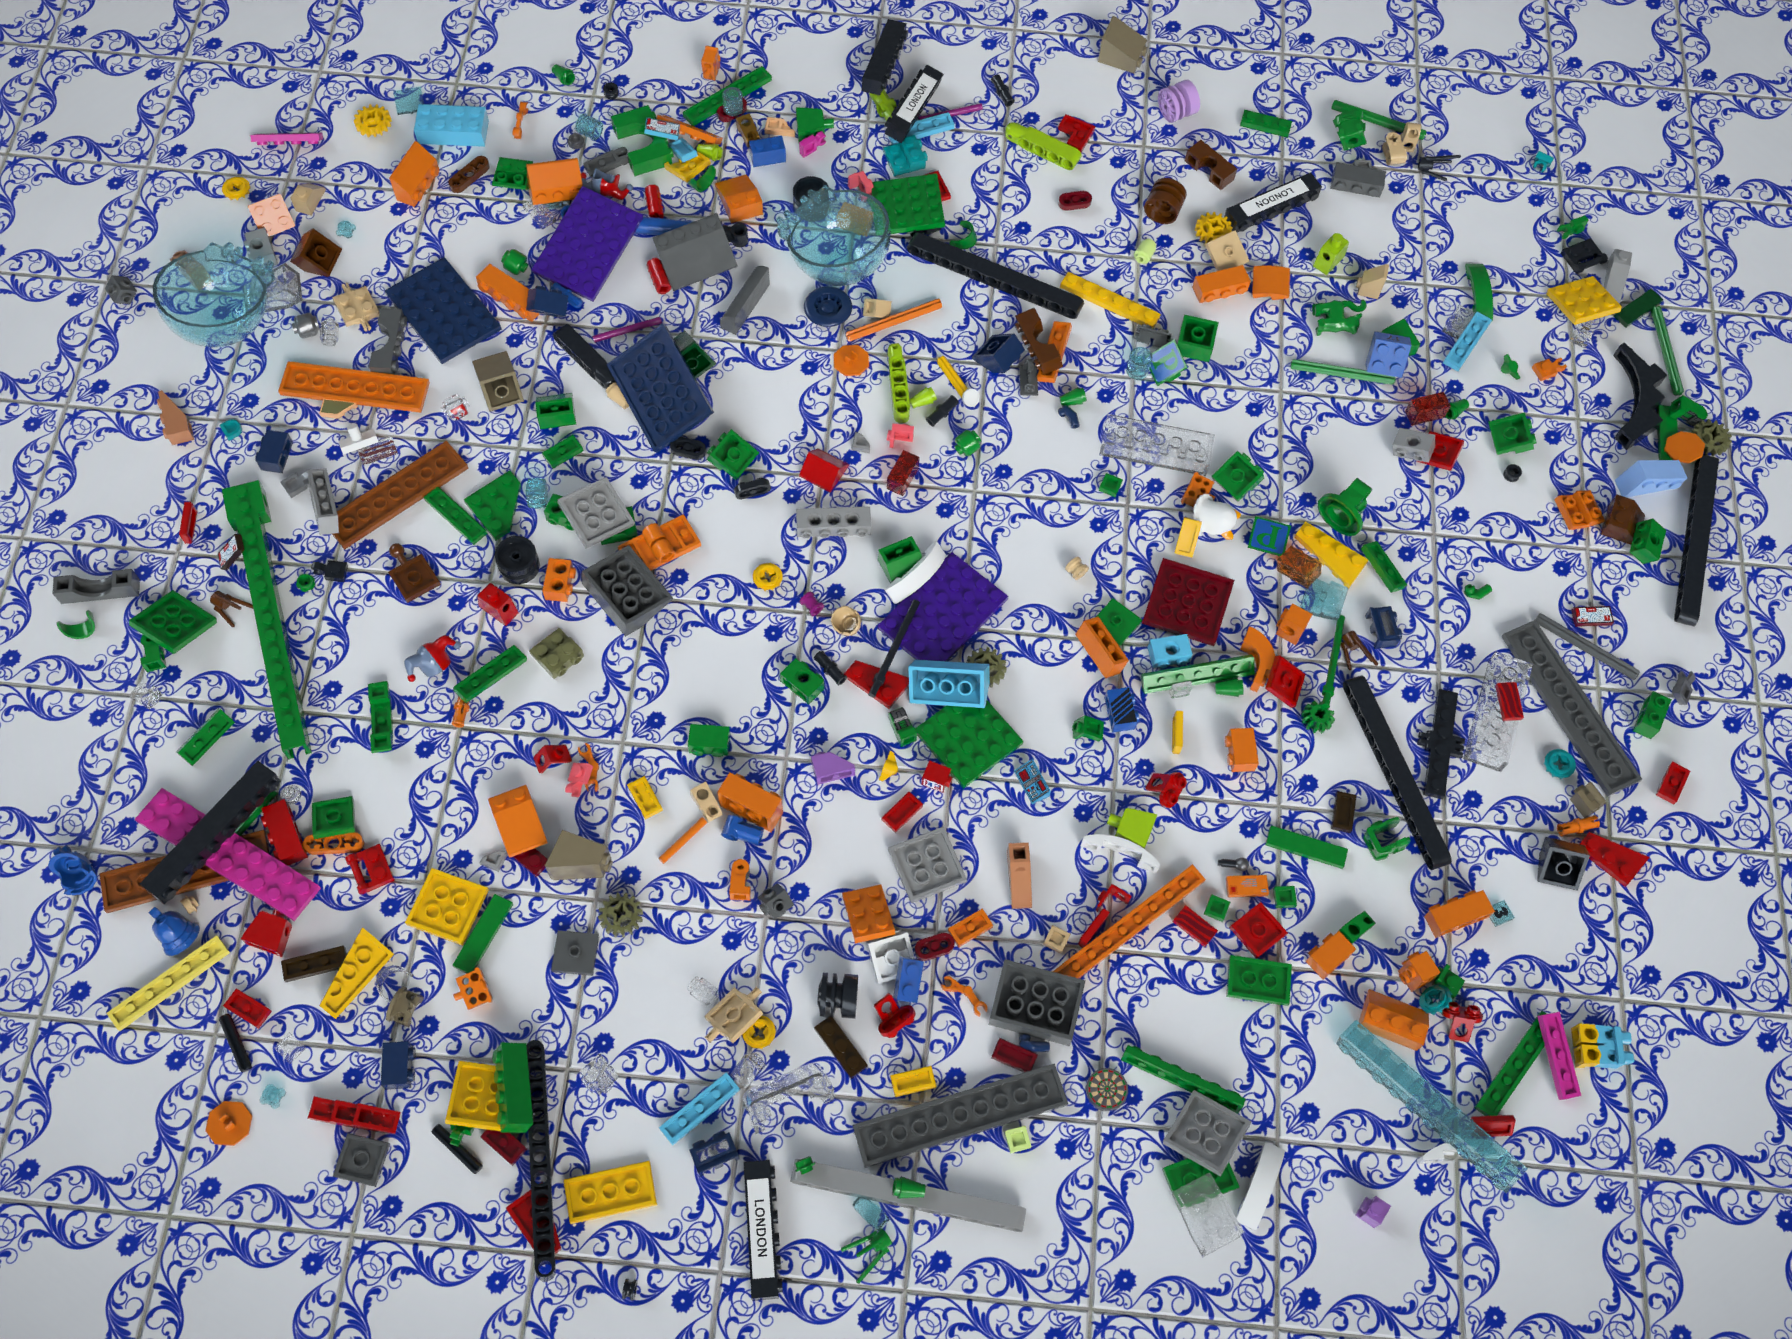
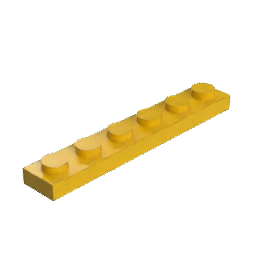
(1109, 300)

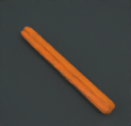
(893, 320)

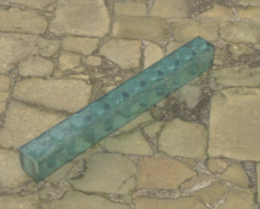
(1431, 1106)

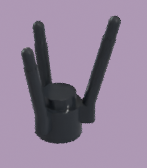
(1427, 163)

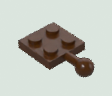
(412, 576)

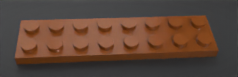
(397, 493)
(123, 889)

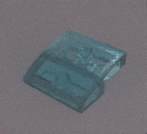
(1324, 599)

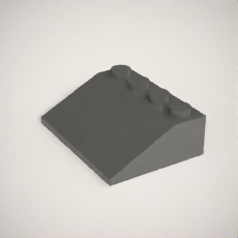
(695, 252)
(626, 589)
(1037, 1002)

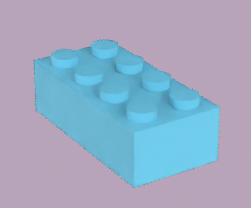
(451, 125)

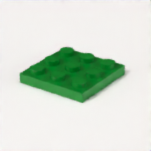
(172, 621)

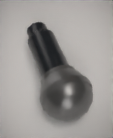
(1241, 863)

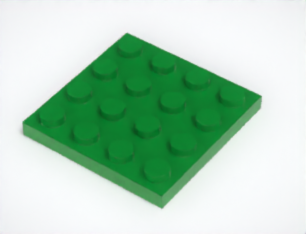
(911, 202)
(968, 740)

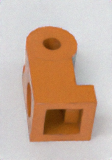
(739, 874)

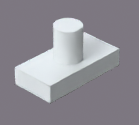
(357, 439)

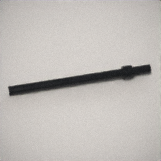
(879, 677)

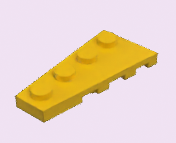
(1336, 556)
(357, 970)

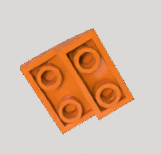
(1271, 281)
(1579, 510)

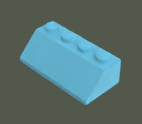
(948, 683)

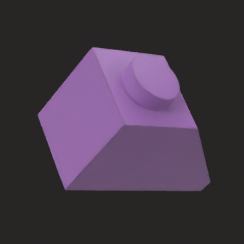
(830, 767)

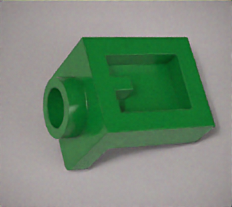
(1088, 728)
(1449, 979)

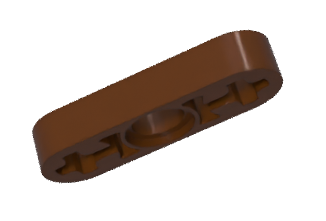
(475, 166)

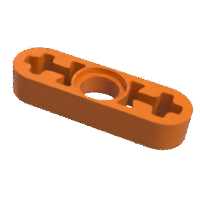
(319, 850)

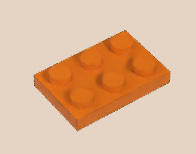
(868, 913)

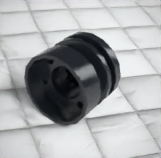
(838, 995)

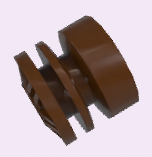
(1165, 201)

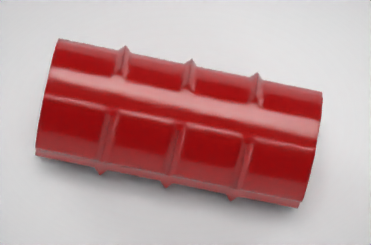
(654, 201)
(658, 276)

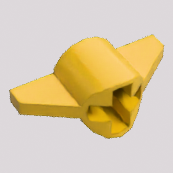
(890, 767)

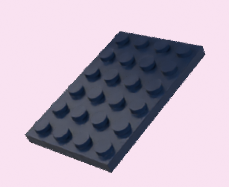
(443, 310)
(660, 388)

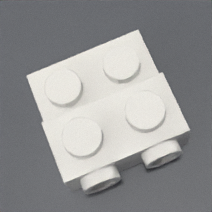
(886, 953)

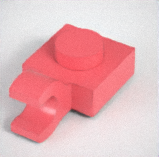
(578, 776)

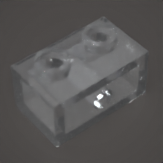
(598, 1075)

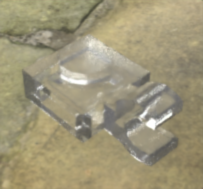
(1582, 334)

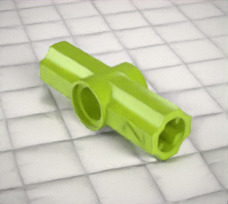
(884, 104)

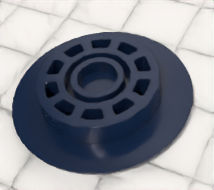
(828, 312)

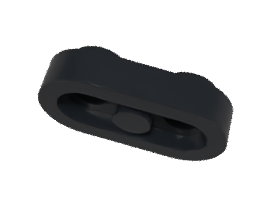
(688, 446)
(753, 488)

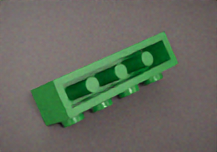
(513, 1088)

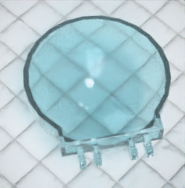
(837, 235)
(213, 295)

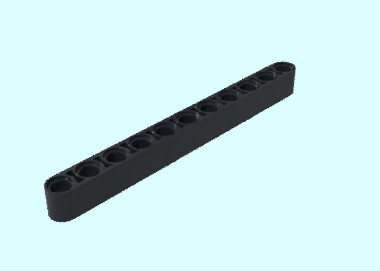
(995, 275)
(1696, 541)
(1397, 773)
(541, 1168)

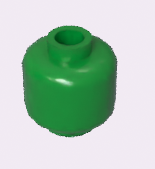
(514, 261)
(967, 443)

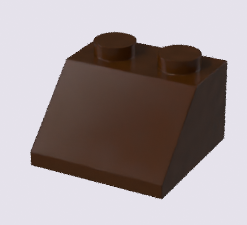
(316, 254)
(1622, 519)

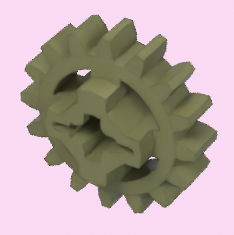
(1713, 436)
(996, 665)
(628, 917)

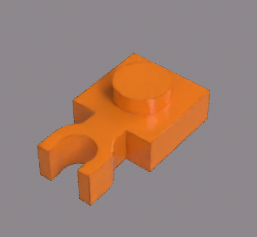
(1547, 369)

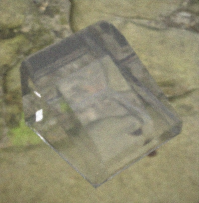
(290, 1047)

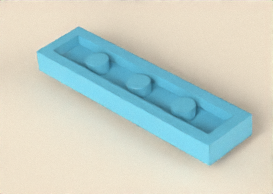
(930, 126)
(1467, 341)
(699, 1108)

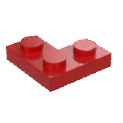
(1079, 131)

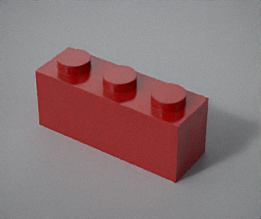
(283, 833)

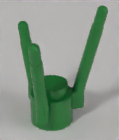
(878, 1241)

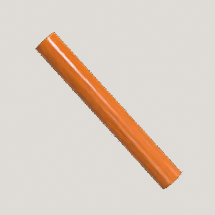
(682, 840)

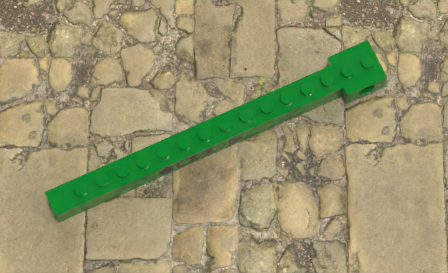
(247, 513)

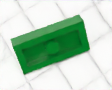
(562, 451)

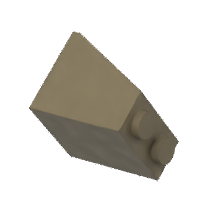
(1122, 47)
(498, 381)
(577, 858)

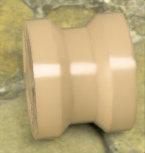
(1077, 568)

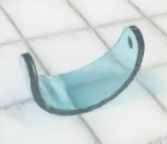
(871, 1213)

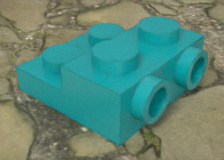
(906, 156)

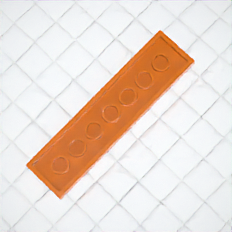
(354, 386)

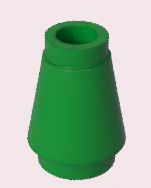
(564, 74)
(1073, 397)
(1457, 408)
(1230, 687)
(907, 1188)

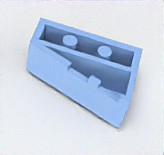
(1650, 477)

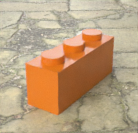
(1221, 284)
(1101, 647)
(1459, 913)

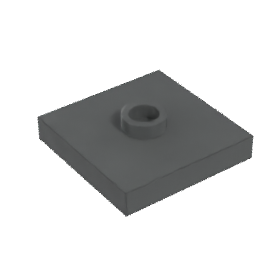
(575, 953)
(361, 1160)

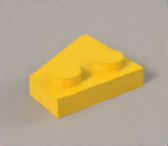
(688, 169)

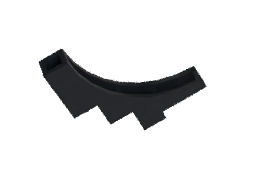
(1646, 396)

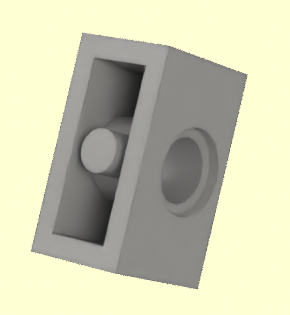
(259, 245)
(1414, 445)

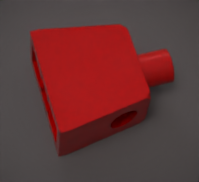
(493, 602)
(268, 932)

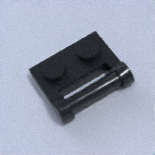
(1583, 251)

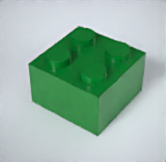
(1197, 338)

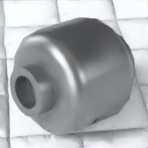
(305, 325)

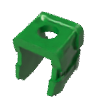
(1351, 128)
(1378, 852)

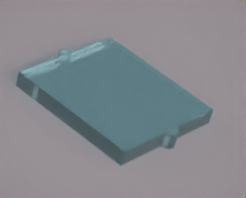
(408, 100)

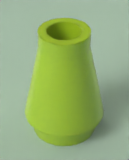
(711, 151)
(923, 398)

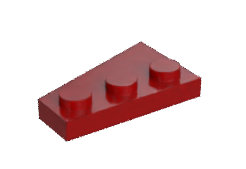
(893, 687)
(1614, 858)
(521, 1214)

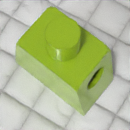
(1334, 247)
(1133, 825)

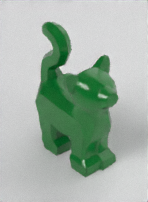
(1335, 318)

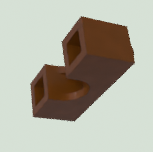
(1204, 156)

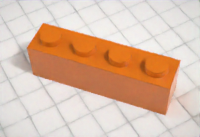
(506, 290)

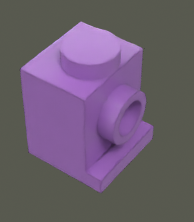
(1373, 1211)

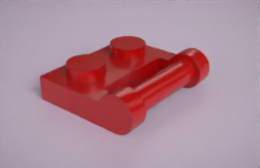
(376, 865)

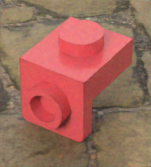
(861, 180)
(900, 432)

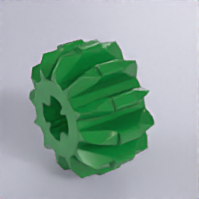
(1309, 717)

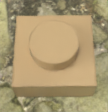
(1056, 939)

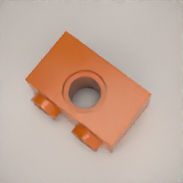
(1293, 623)

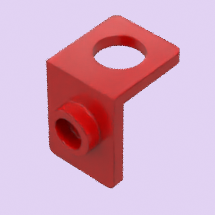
(552, 754)
(1114, 890)

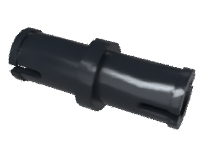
(1002, 90)
(942, 410)
(830, 668)

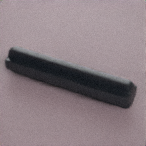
(235, 1043)
(459, 1151)

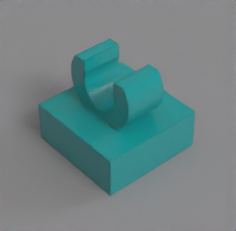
(1543, 159)

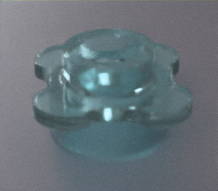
(345, 229)
(266, 1096)

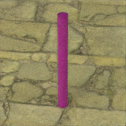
(954, 112)
(627, 329)

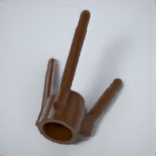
(223, 601)
(1352, 642)

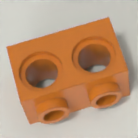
(554, 579)

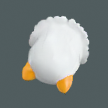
(1216, 517)

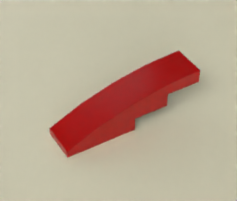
(354, 1115)

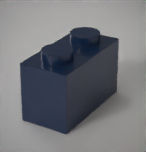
(547, 302)
(274, 451)
(397, 1065)

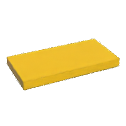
(610, 1192)

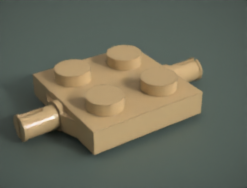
(356, 306)
(733, 1015)

